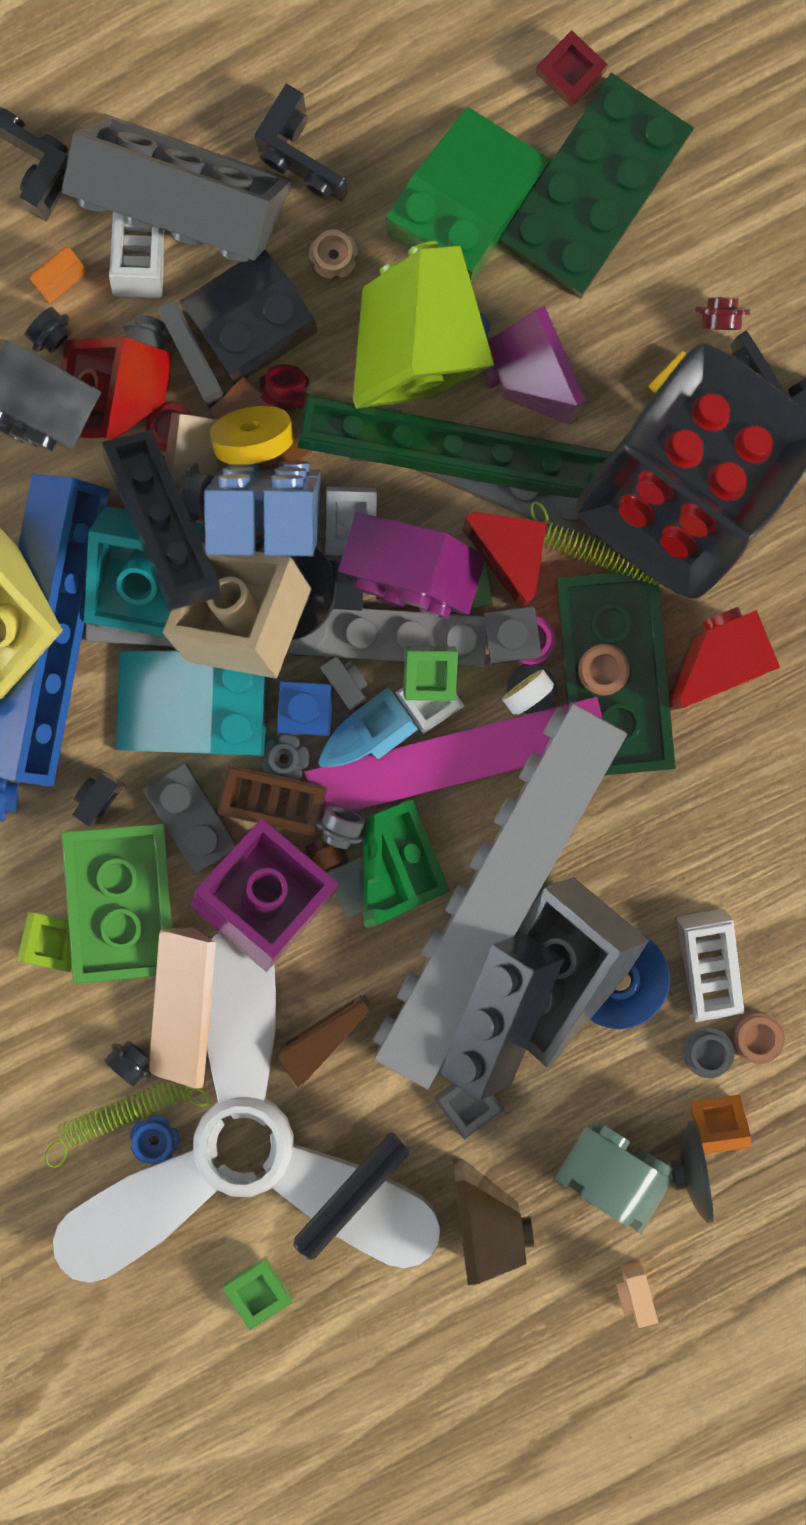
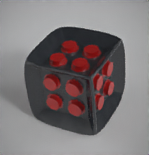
(698, 472)

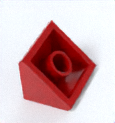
(511, 551)

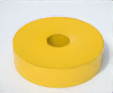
(252, 435)

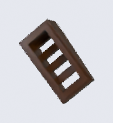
(231, 792)
(311, 1047)

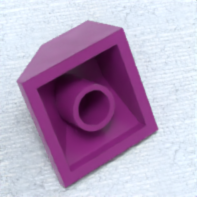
(534, 368)

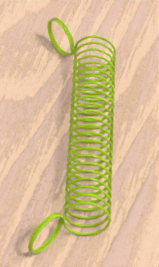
(584, 551)
(189, 1096)

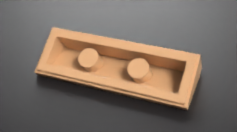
(182, 1006)

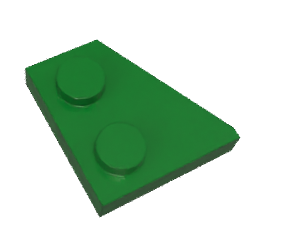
(398, 864)

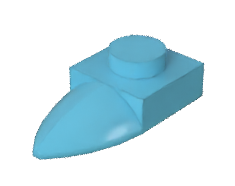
(371, 729)

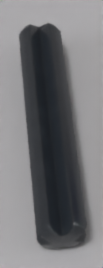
(351, 1196)

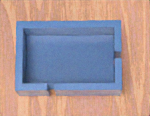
(277, 500)

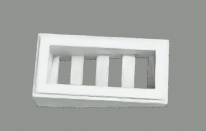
(136, 274)
(704, 924)

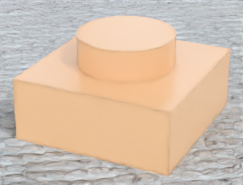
(636, 1295)

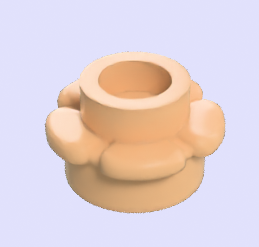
(333, 241)

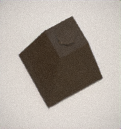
(490, 1226)

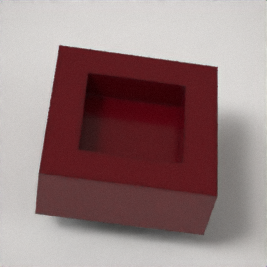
(571, 68)

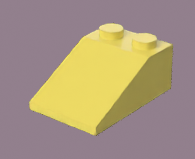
(25, 617)

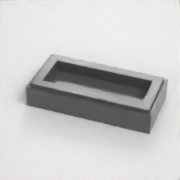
(191, 353)

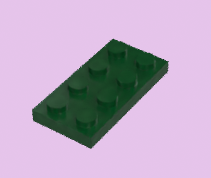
(596, 185)
(628, 616)

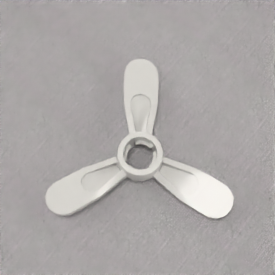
(152, 1203)

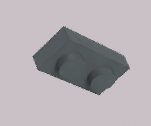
(190, 818)

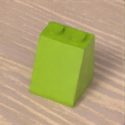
(418, 329)

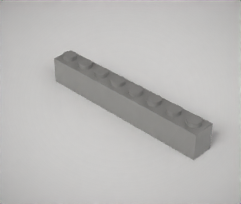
(500, 892)

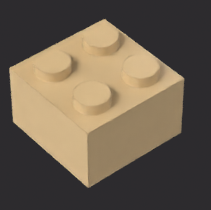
(251, 619)

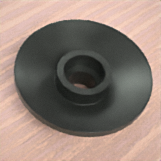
(692, 1174)

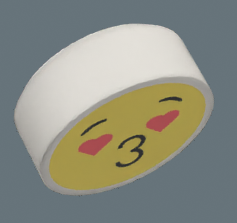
(528, 692)

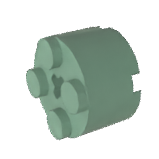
(613, 1179)

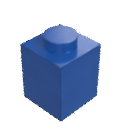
(305, 709)

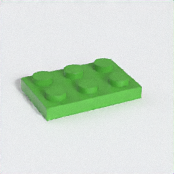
(115, 901)

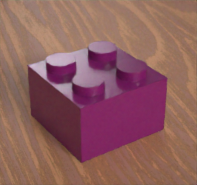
(411, 565)
(263, 894)

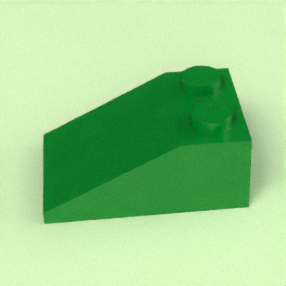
(467, 190)

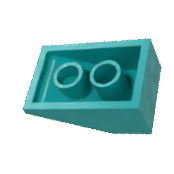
(188, 706)

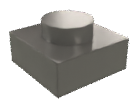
(512, 635)
(346, 681)

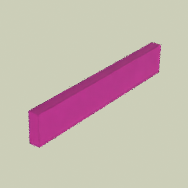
(438, 761)

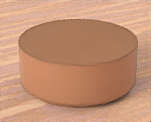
(603, 669)
(758, 1037)

